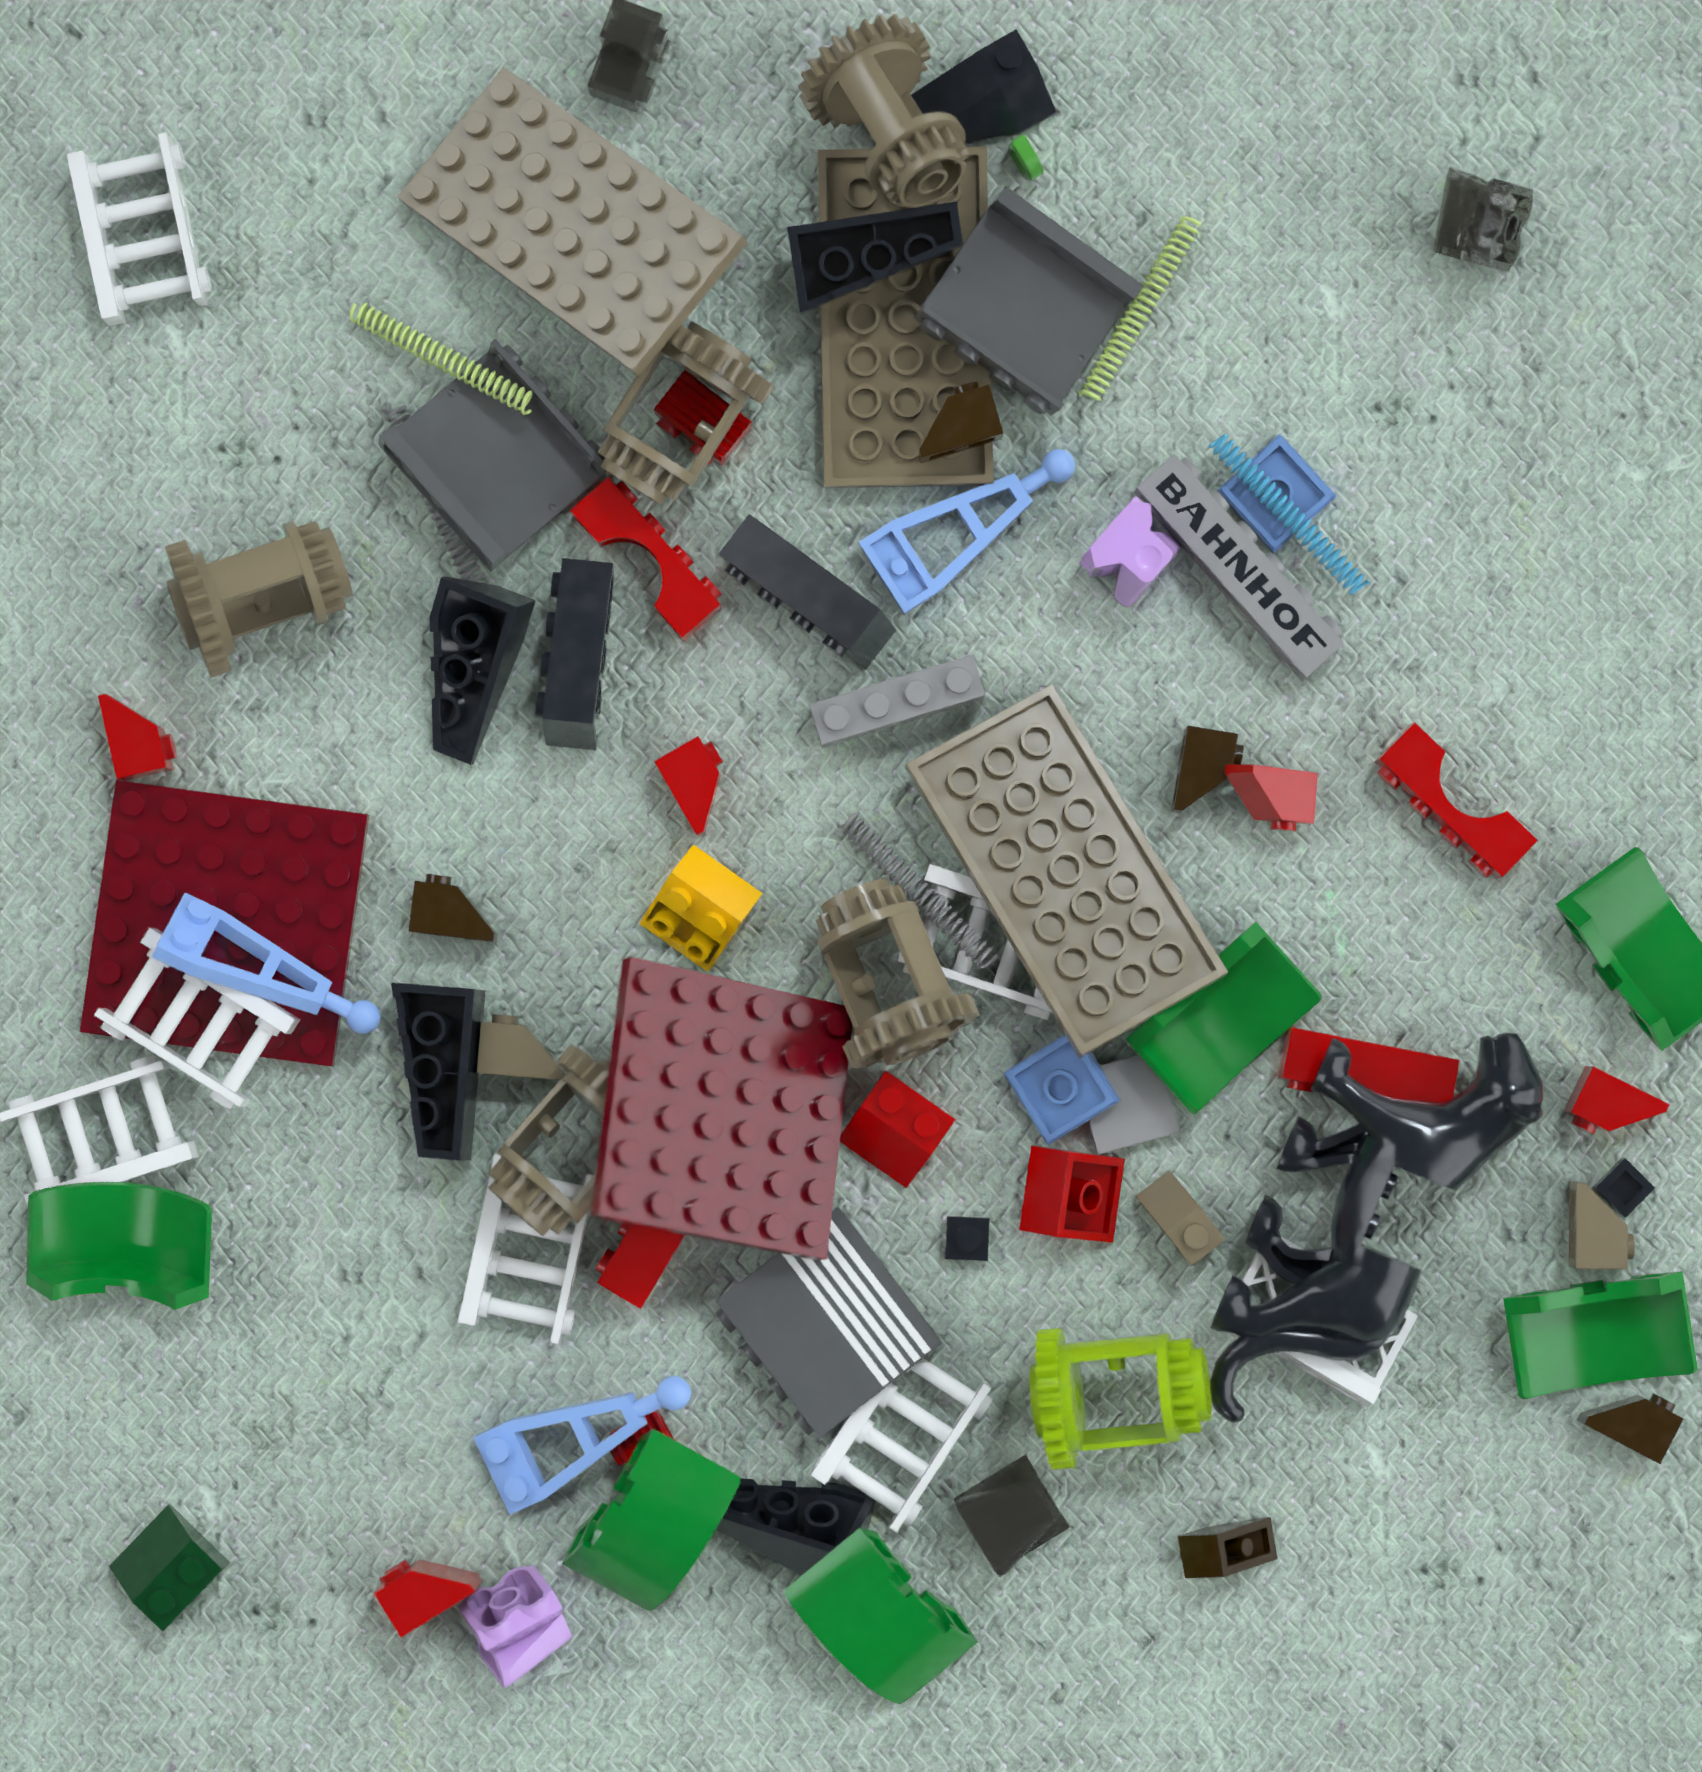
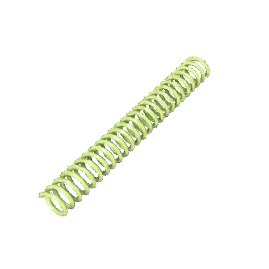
(1132, 311)
(440, 353)

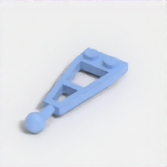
(900, 565)
(190, 933)
(515, 1467)

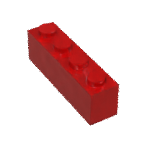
(1379, 1067)
(637, 1262)

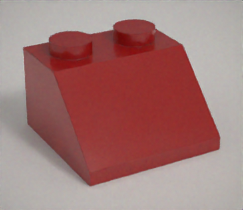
(896, 1129)
(1071, 1194)
(422, 1592)

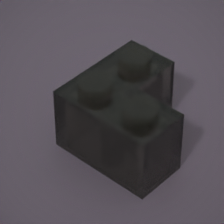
(631, 46)

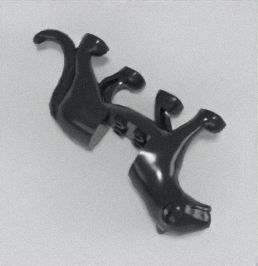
(1352, 1294)

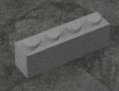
(897, 701)

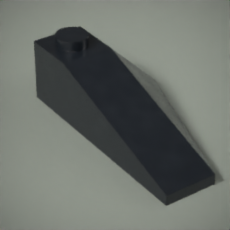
(991, 91)
(475, 648)
(795, 1522)

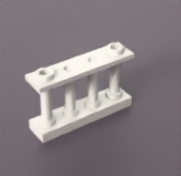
(98, 216)
(947, 884)
(270, 1022)
(129, 1162)
(489, 1261)
(860, 1428)

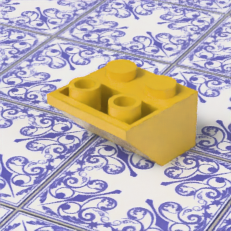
(700, 908)

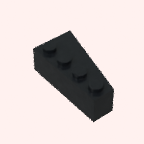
(859, 251)
(807, 591)
(576, 653)
(441, 1062)

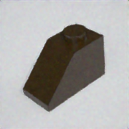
(963, 423)
(1203, 763)
(447, 911)
(1637, 1424)
(1227, 1548)

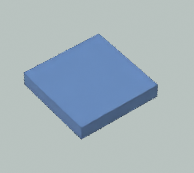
(1296, 480)
(1061, 1088)

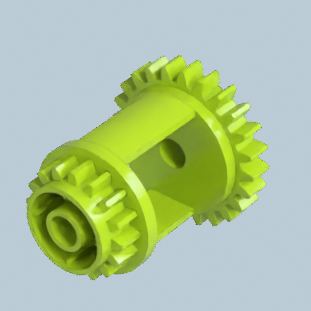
(1060, 1401)

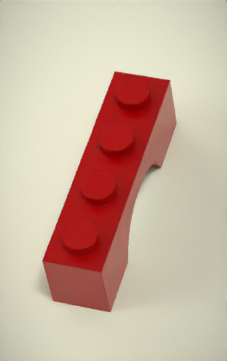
(612, 518)
(1415, 765)

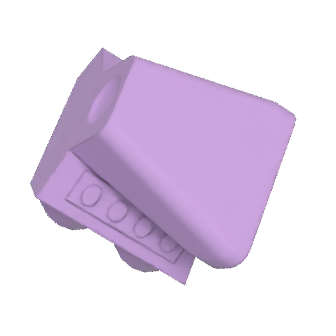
(1131, 551)
(515, 1623)

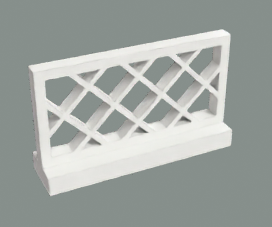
(1336, 1373)

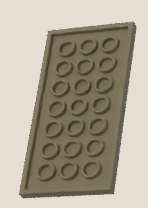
(572, 221)
(877, 364)
(1066, 870)

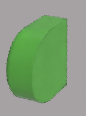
(1025, 158)

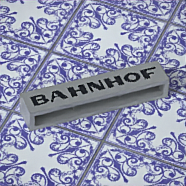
(1239, 567)

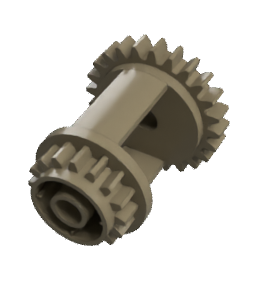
(870, 82)
(713, 363)
(255, 589)
(908, 1028)
(520, 1183)

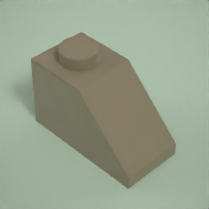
(514, 1051)
(1180, 1218)
(1595, 1232)

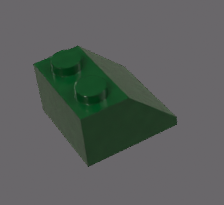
(167, 1567)

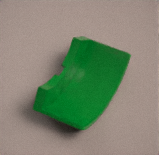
(1640, 946)
(1228, 1024)
(119, 1237)
(1600, 1333)
(655, 1524)
(875, 1620)

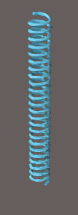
(1290, 515)

